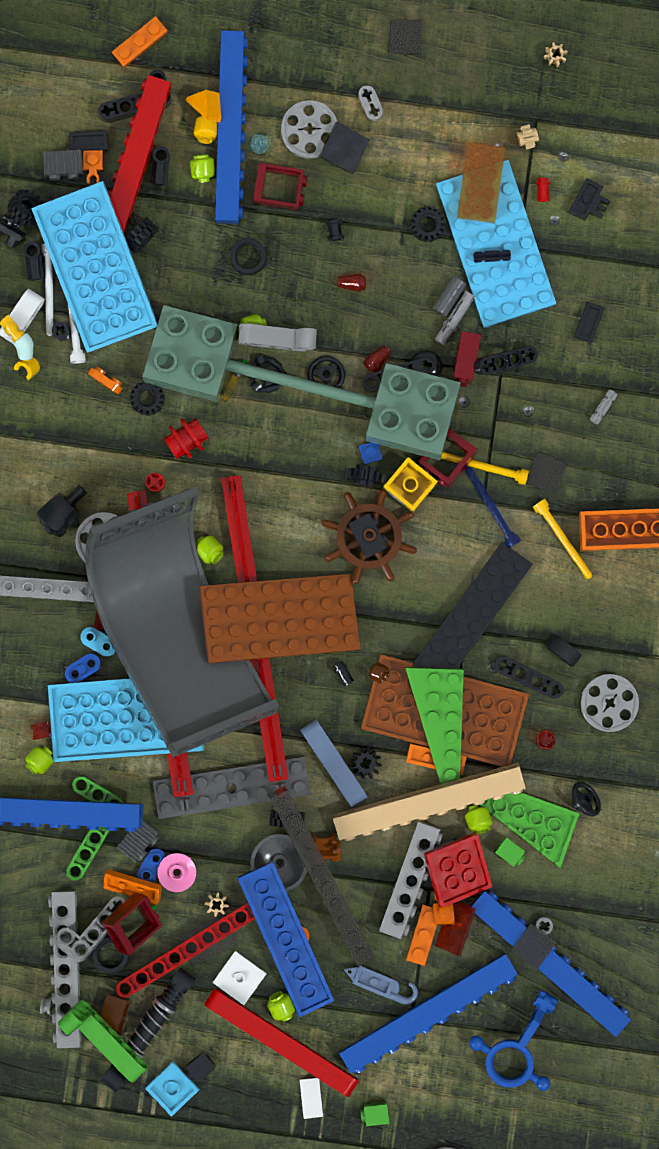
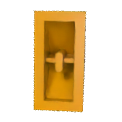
(207, 104)

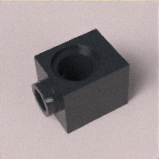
(200, 1067)

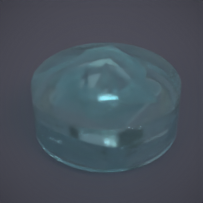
(259, 144)

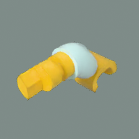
(24, 347)

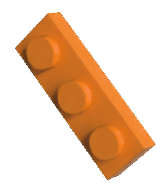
(139, 42)
(422, 756)
(129, 885)
(422, 936)

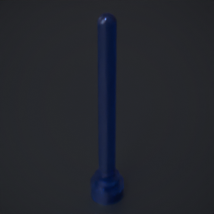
(511, 538)

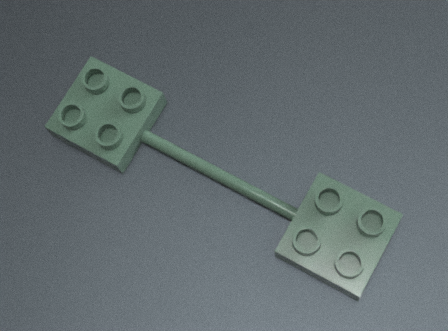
(195, 353)

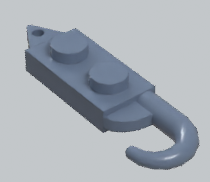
(380, 984)

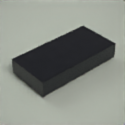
(89, 141)
(589, 322)

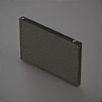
(216, 949)

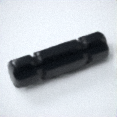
(492, 256)

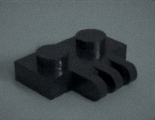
(589, 201)

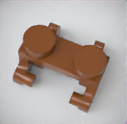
(329, 847)

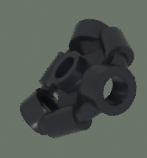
(274, 365)

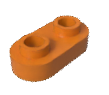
(99, 375)

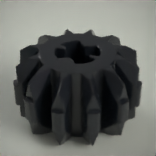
(371, 766)

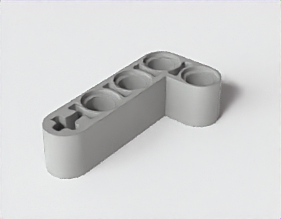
(277, 338)
(83, 941)

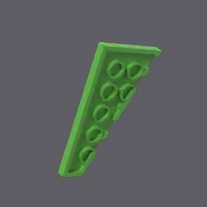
(439, 703)
(537, 822)

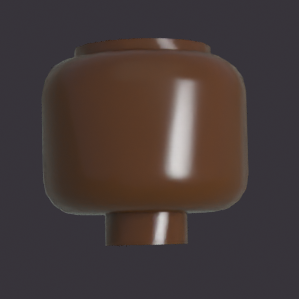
(379, 673)

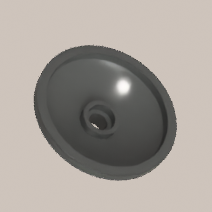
(280, 847)

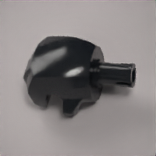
(61, 512)

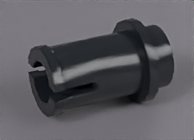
(343, 673)

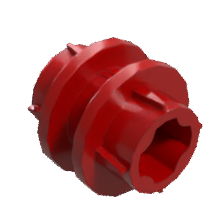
(186, 438)

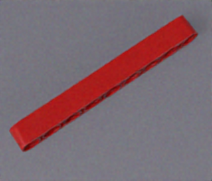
(184, 954)
(281, 1042)

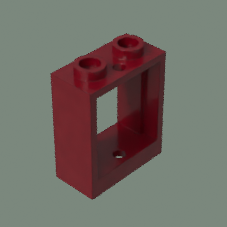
(260, 181)
(466, 357)
(462, 444)
(115, 931)

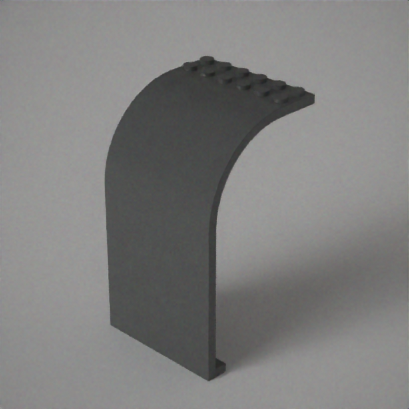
(149, 603)

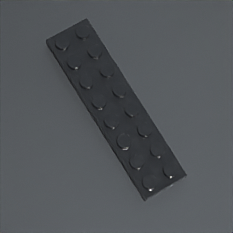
(475, 610)

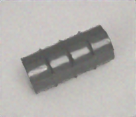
(449, 296)

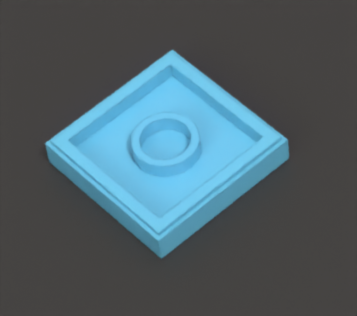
(172, 1088)

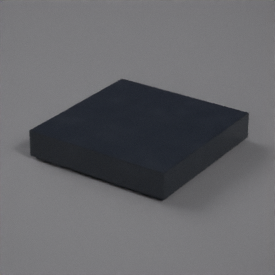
(344, 147)

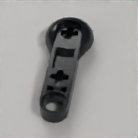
(413, 364)

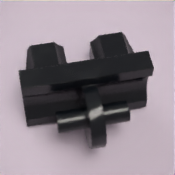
(14, 233)

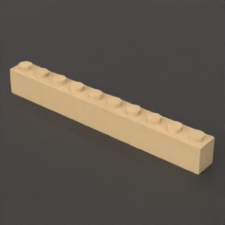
(429, 801)

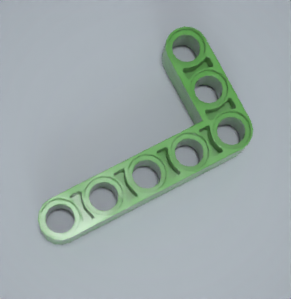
(87, 842)
(104, 1038)

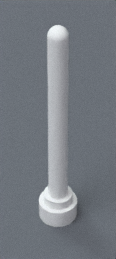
(48, 289)
(77, 355)

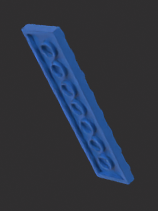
(285, 938)

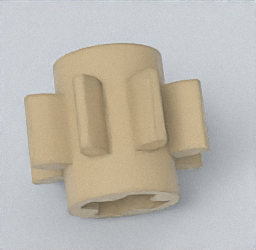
(553, 50)
(527, 136)
(216, 910)

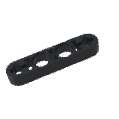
(505, 360)
(527, 680)

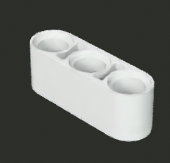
(24, 312)

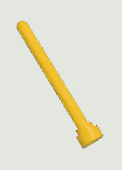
(519, 475)
(543, 509)

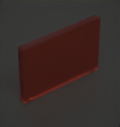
(453, 936)

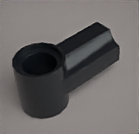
(160, 168)
(34, 263)

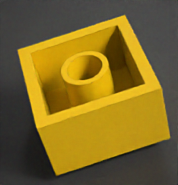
(410, 485)

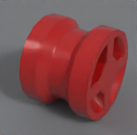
(155, 482)

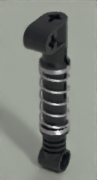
(152, 1023)

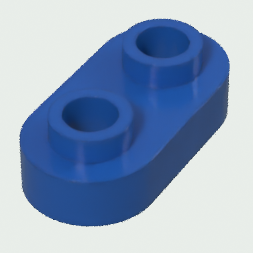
(83, 668)
(150, 866)

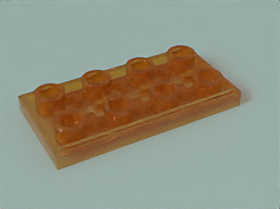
(481, 183)

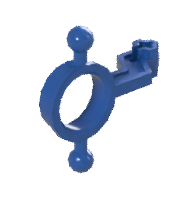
(544, 1003)

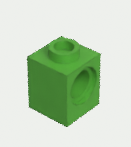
(510, 852)
(375, 1113)

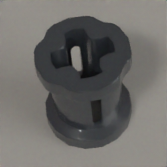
(334, 230)
(61, 325)

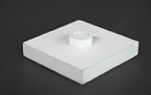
(239, 977)

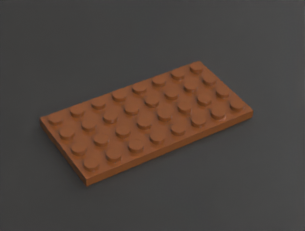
(279, 618)
(489, 714)

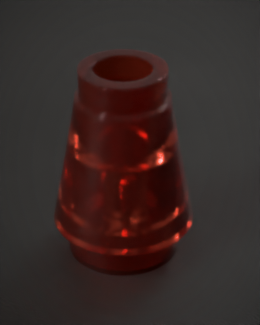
(352, 282)
(376, 359)

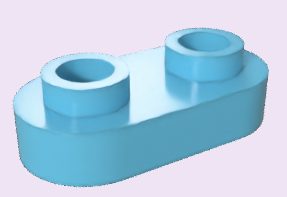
(97, 642)

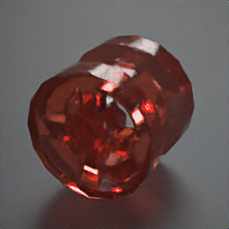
(40, 730)
(548, 741)

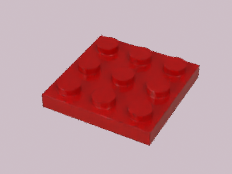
(458, 870)

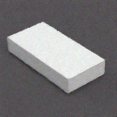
(311, 1097)

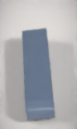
(333, 763)

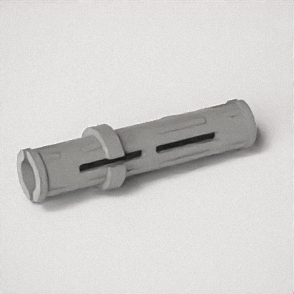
(451, 323)

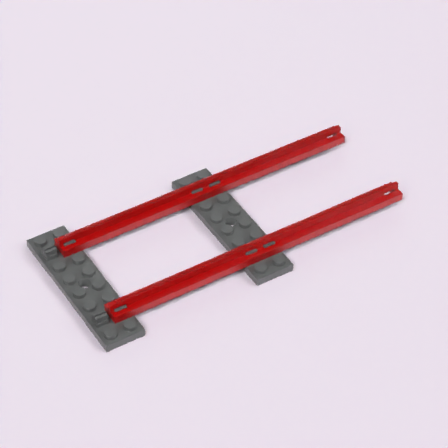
(209, 790)

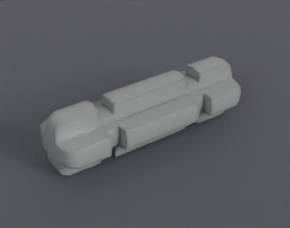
(603, 406)

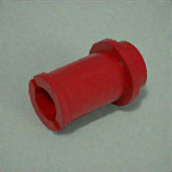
(543, 189)

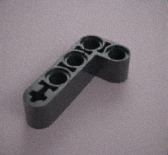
(131, 100)

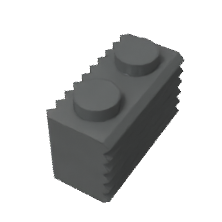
(63, 164)
(136, 842)

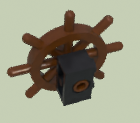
(368, 536)

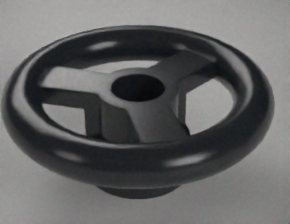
(336, 363)
(582, 801)

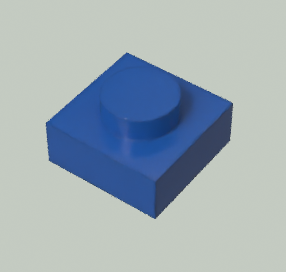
(370, 453)

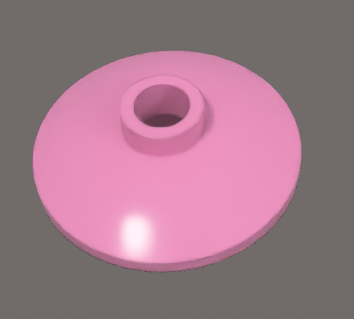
(182, 881)

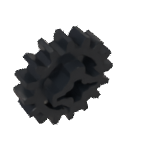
(365, 476)

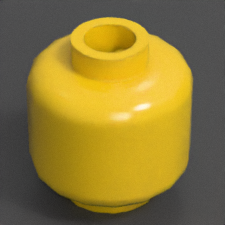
(205, 130)

